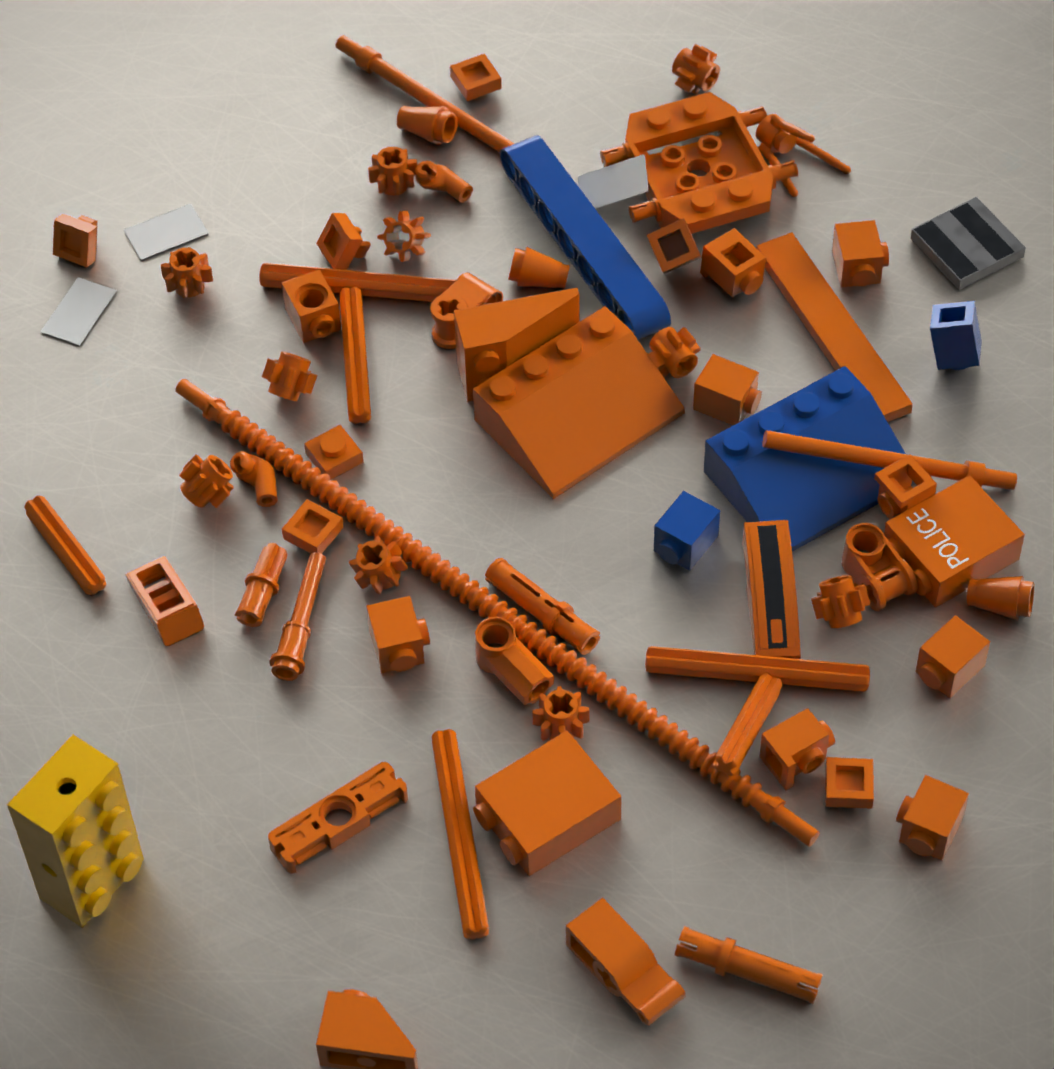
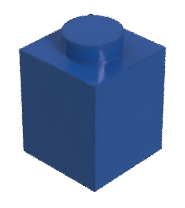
(956, 335)
(686, 531)

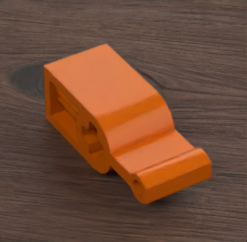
(622, 961)

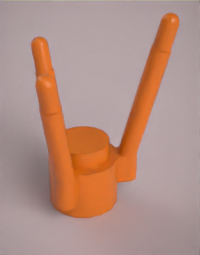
(780, 136)

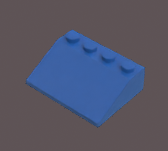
(798, 487)

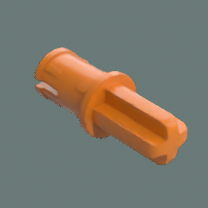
(261, 585)

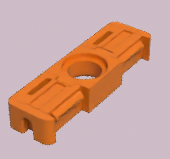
(311, 833)

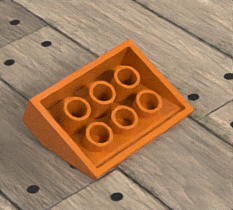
(576, 402)

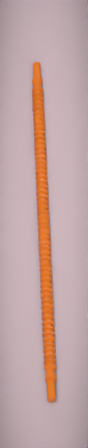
(265, 446)

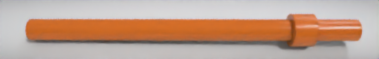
(372, 61)
(883, 459)

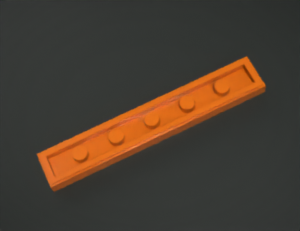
(831, 323)

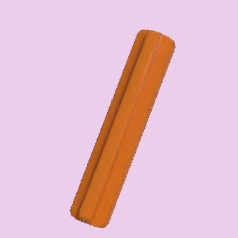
(65, 545)
(747, 724)

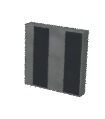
(967, 243)

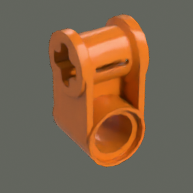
(463, 293)
(881, 569)

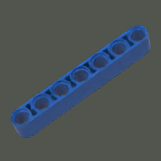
(584, 236)

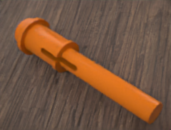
(288, 660)

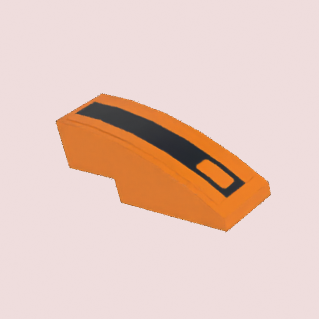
(771, 589)

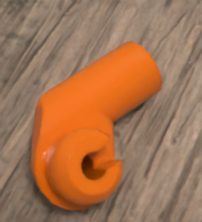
(441, 178)
(258, 474)

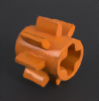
(695, 69)
(392, 171)
(401, 246)
(187, 272)
(674, 352)
(289, 376)
(206, 481)
(378, 565)
(840, 601)
(559, 713)

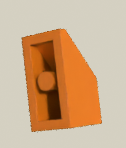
(361, 1035)

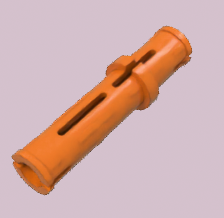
(555, 615)
(747, 964)

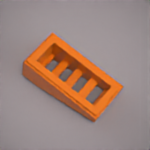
(166, 602)

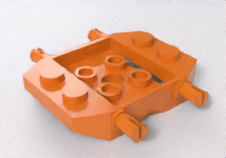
(737, 174)

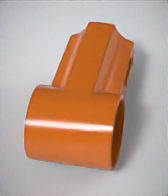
(512, 662)

